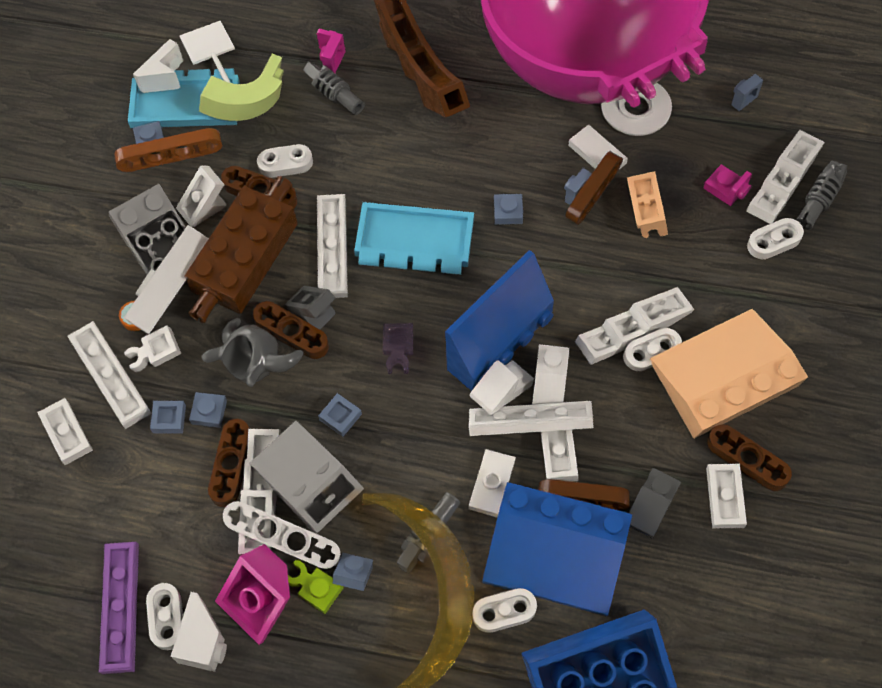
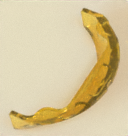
(454, 585)

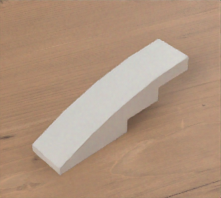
(785, 177)
(166, 281)
(641, 319)
(257, 491)

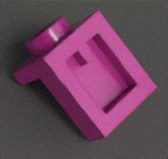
(331, 48)
(728, 185)

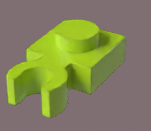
(316, 587)

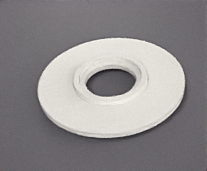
(644, 124)

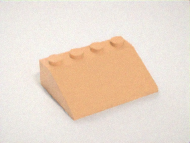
(727, 371)

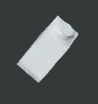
(550, 374)
(198, 638)

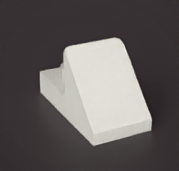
(159, 70)
(201, 197)
(500, 386)

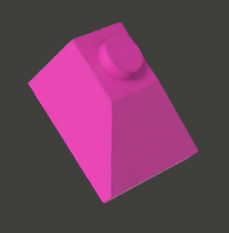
(256, 592)

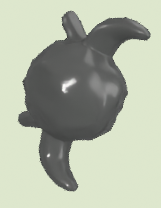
(250, 353)

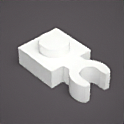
(156, 348)

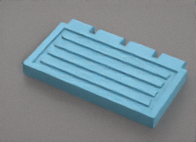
(176, 106)
(414, 236)

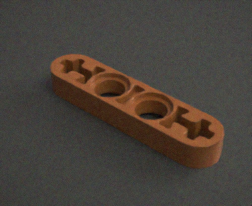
(138, 155)

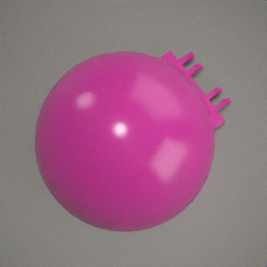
(598, 46)

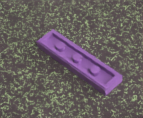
(119, 608)

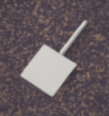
(208, 43)

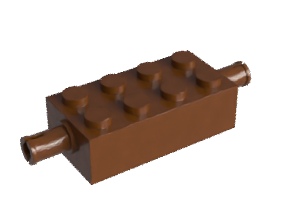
(241, 250)

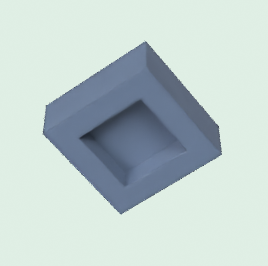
(746, 91)
(148, 132)
(575, 184)
(508, 209)
(208, 410)
(340, 415)
(168, 417)
(352, 571)

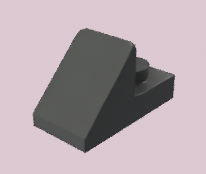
(312, 305)
(653, 502)

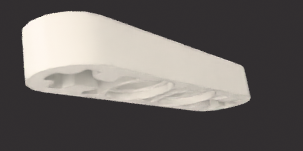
(280, 538)

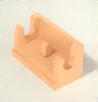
(647, 204)

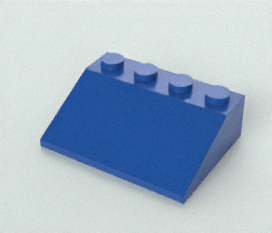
(499, 322)
(557, 548)
(611, 655)

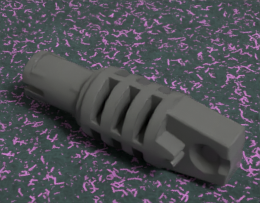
(334, 87)
(822, 193)
(413, 547)

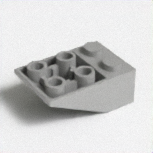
(148, 226)
(306, 476)

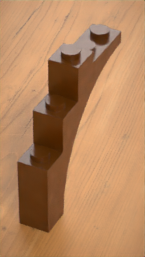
(436, 84)

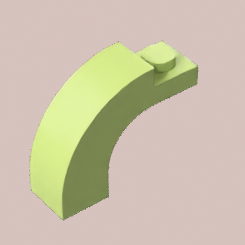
(243, 101)

